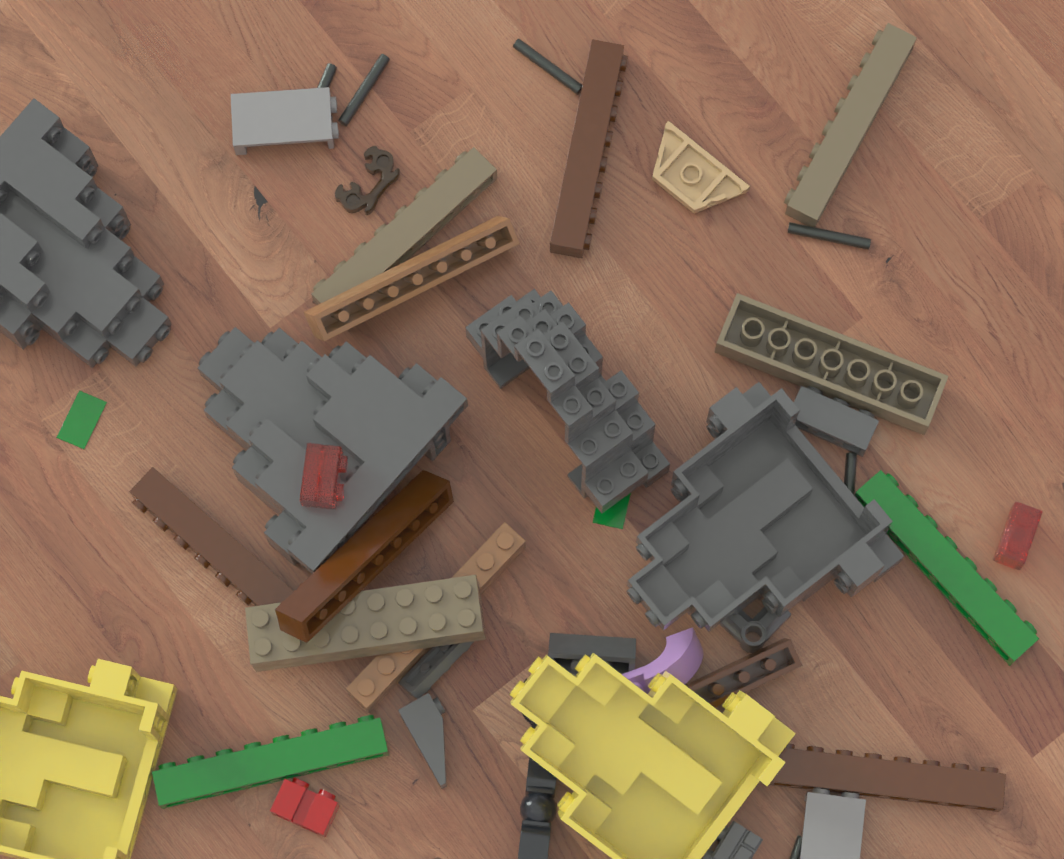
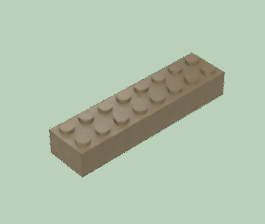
(832, 363)
(374, 625)

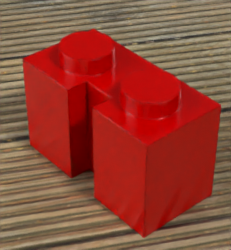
(305, 807)

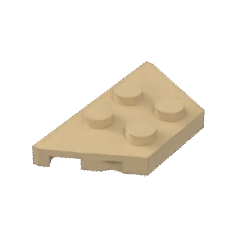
(693, 173)

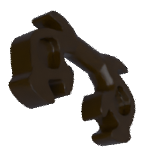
(382, 163)

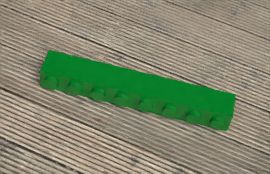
(948, 570)
(270, 762)

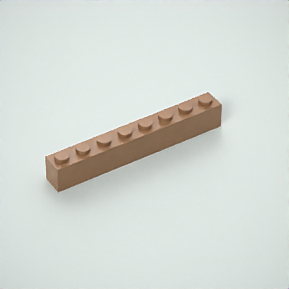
(411, 278)
(390, 668)

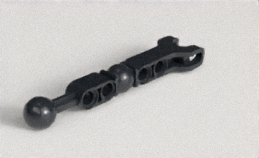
(537, 810)

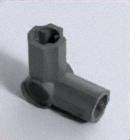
(763, 624)

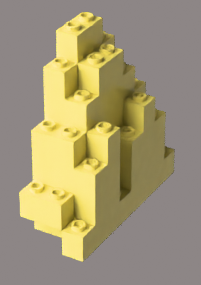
(79, 762)
(645, 769)

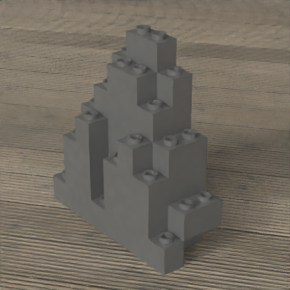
(65, 249)
(287, 395)
(600, 416)
(757, 522)

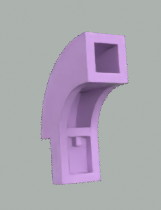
(680, 658)

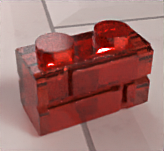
(322, 476)
(1017, 535)

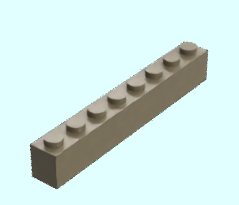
(850, 126)
(412, 225)

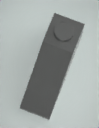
(427, 729)

